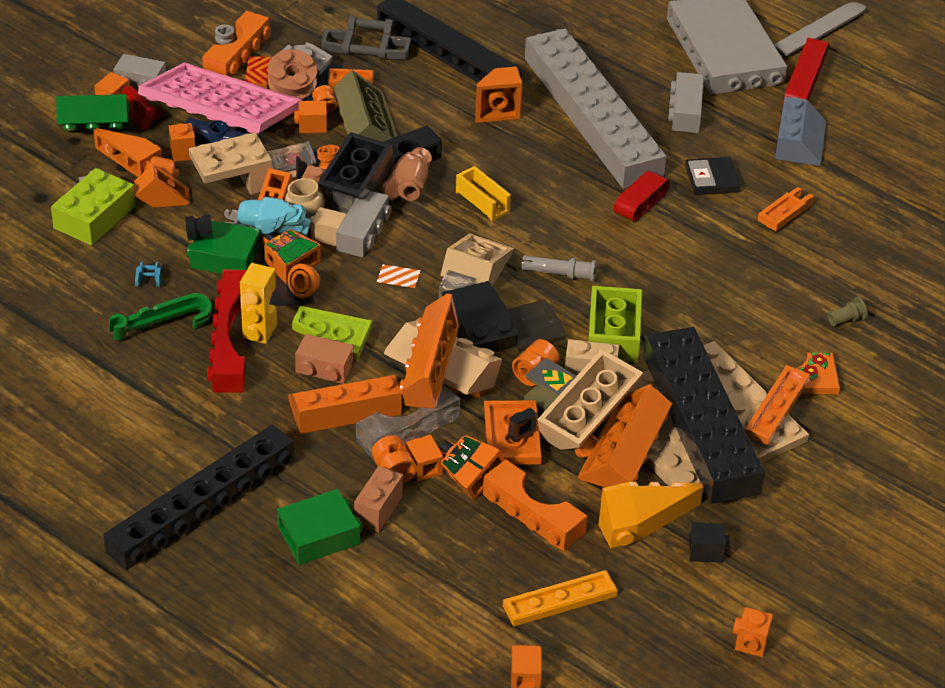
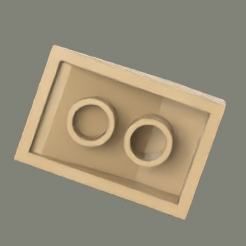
(477, 258)

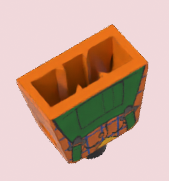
(289, 250)

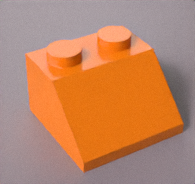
(499, 95)

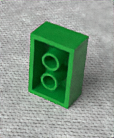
(93, 111)

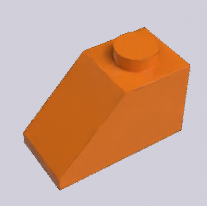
(160, 189)

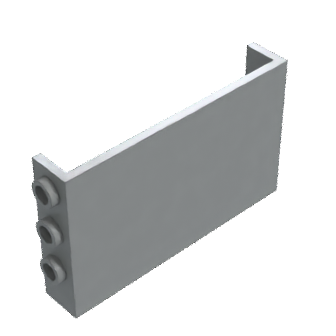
(726, 44)

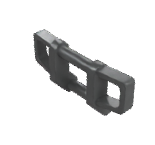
(348, 37)

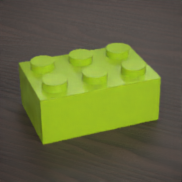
(93, 206)
(616, 319)

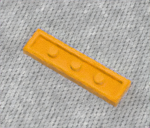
(559, 598)

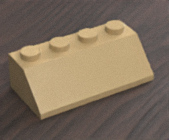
(468, 369)
(587, 401)

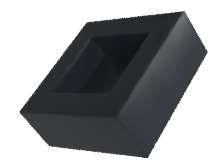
(522, 424)

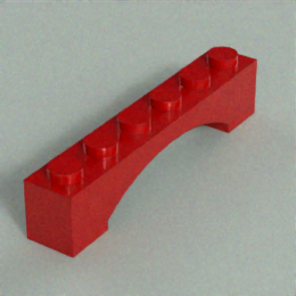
(228, 367)

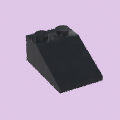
(358, 166)
(483, 317)

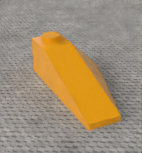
(636, 511)

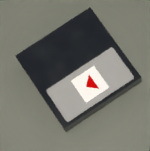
(712, 175)

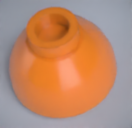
(303, 280)

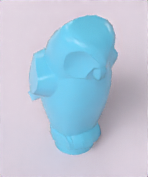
(273, 216)

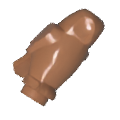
(408, 175)

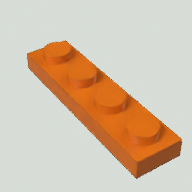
(777, 405)

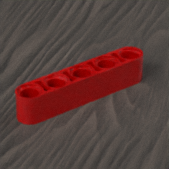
(807, 69)

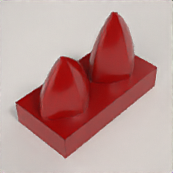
(140, 109)

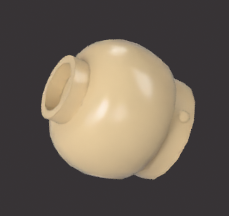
(305, 193)

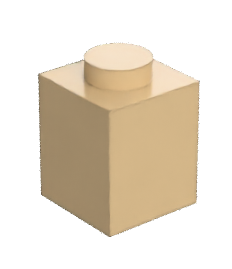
(325, 225)

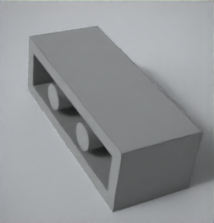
(686, 102)
(362, 224)

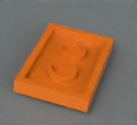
(496, 417)

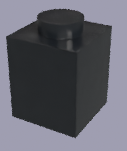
(708, 542)

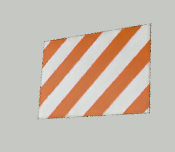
(398, 276)

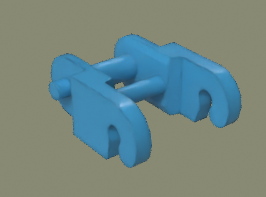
(140, 273)

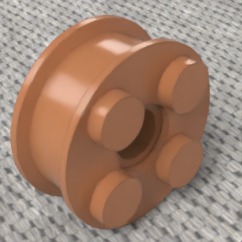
(292, 63)

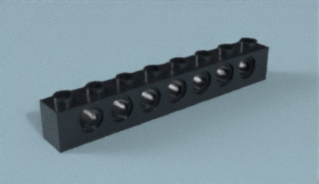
(198, 497)

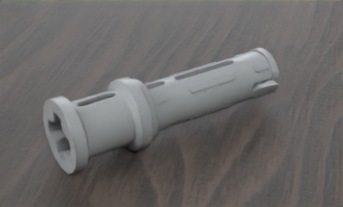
(570, 268)

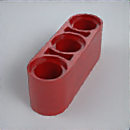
(641, 196)

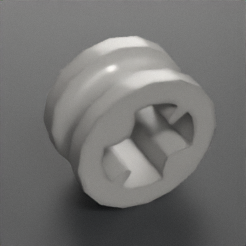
(224, 34)

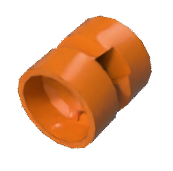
(532, 357)
(393, 455)

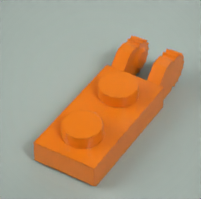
(785, 209)

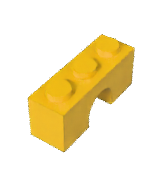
(258, 315)

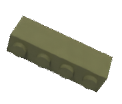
(364, 108)

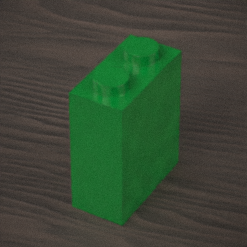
(229, 249)
(319, 526)

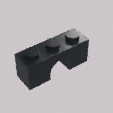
(420, 137)

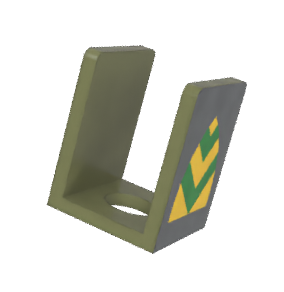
(550, 383)

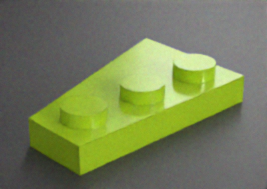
(333, 327)

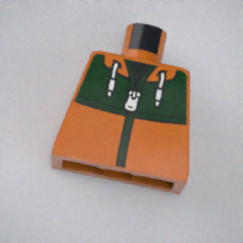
(469, 463)

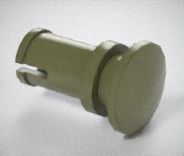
(852, 311)

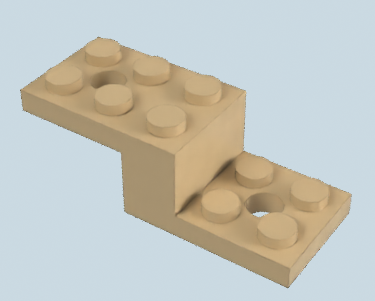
(240, 156)

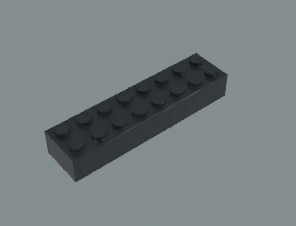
(703, 415)

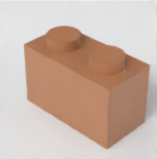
(324, 358)
(379, 498)

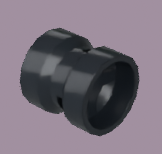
(198, 227)

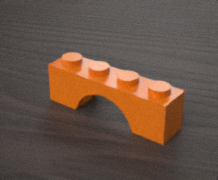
(250, 34)
(557, 523)

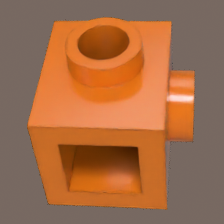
(752, 631)

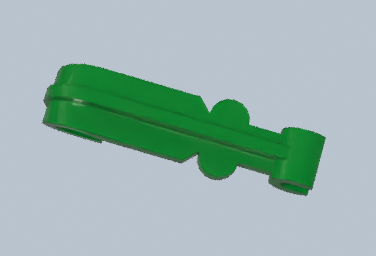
(161, 313)

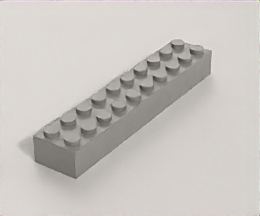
(594, 107)

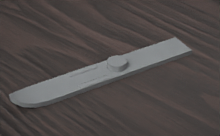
(820, 27)

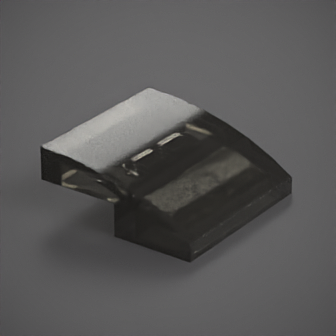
(536, 322)

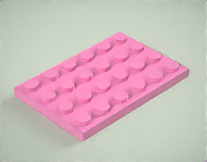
(219, 97)

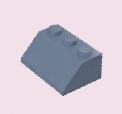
(800, 133)

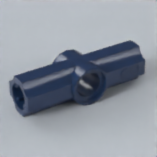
(212, 131)

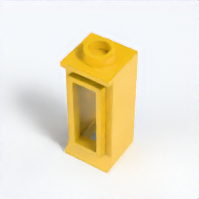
(483, 193)

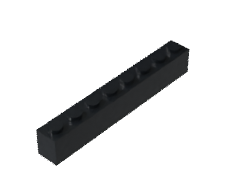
(441, 40)

